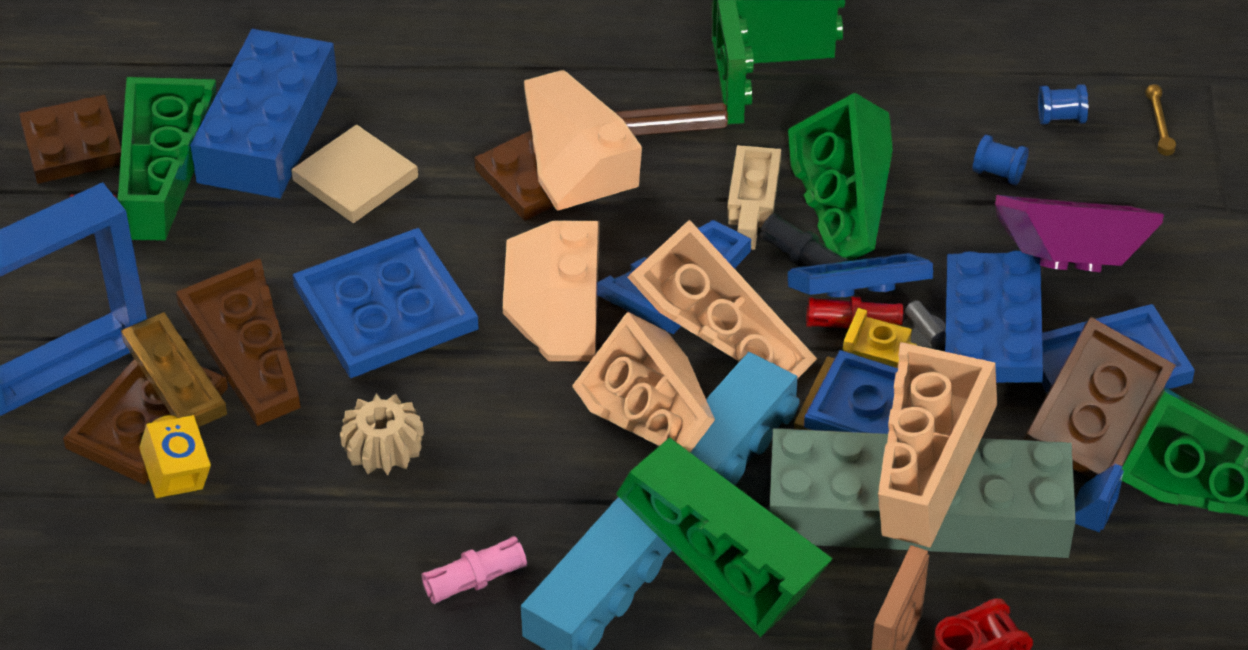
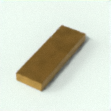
(173, 370)

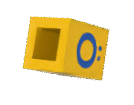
(174, 456)

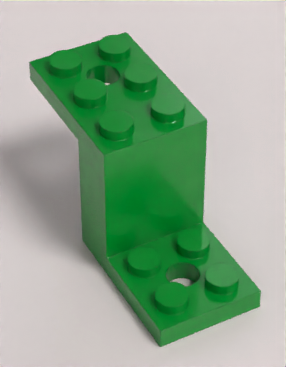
(768, 32)

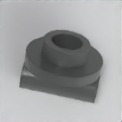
(927, 329)

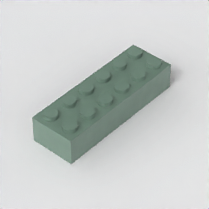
(1008, 503)

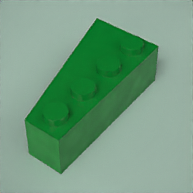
(156, 149)

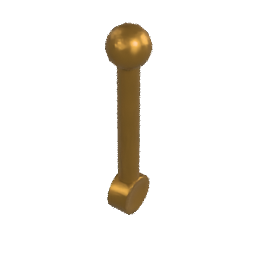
(1166, 145)

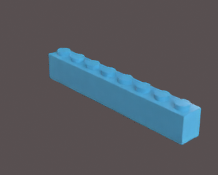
(620, 549)

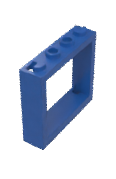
(98, 341)

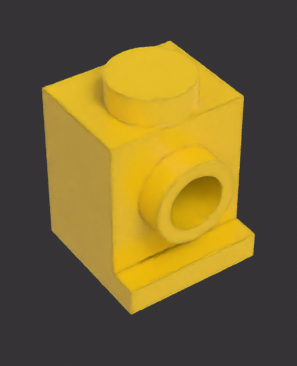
(875, 339)

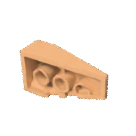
(578, 142)
(711, 299)
(646, 385)

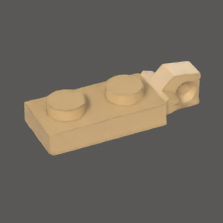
(753, 189)

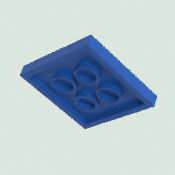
(385, 302)

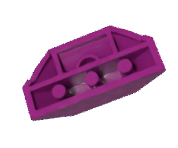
(1075, 230)

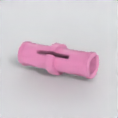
(474, 569)

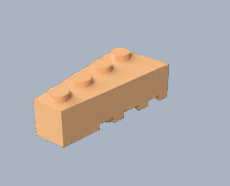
(933, 433)

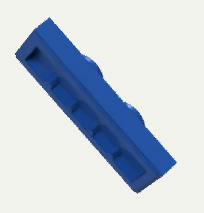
(874, 273)

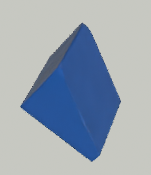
(1098, 498)

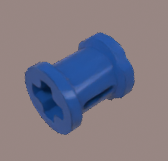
(1063, 104)
(1000, 159)

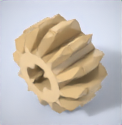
(382, 434)

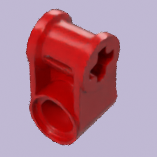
(981, 629)

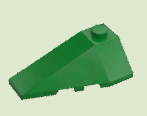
(845, 170)
(1190, 458)

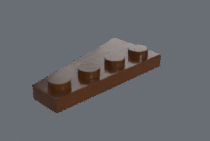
(244, 338)

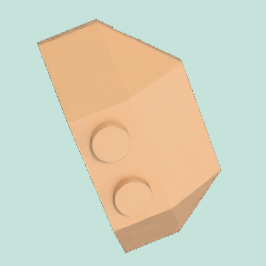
(554, 288)

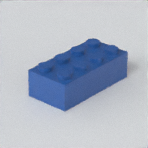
(264, 113)

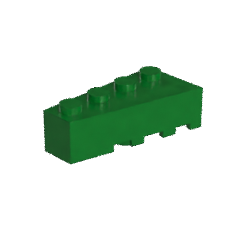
(723, 535)

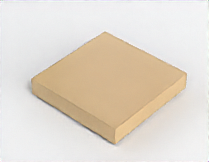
(354, 173)

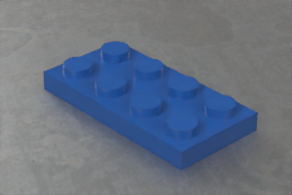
(996, 312)

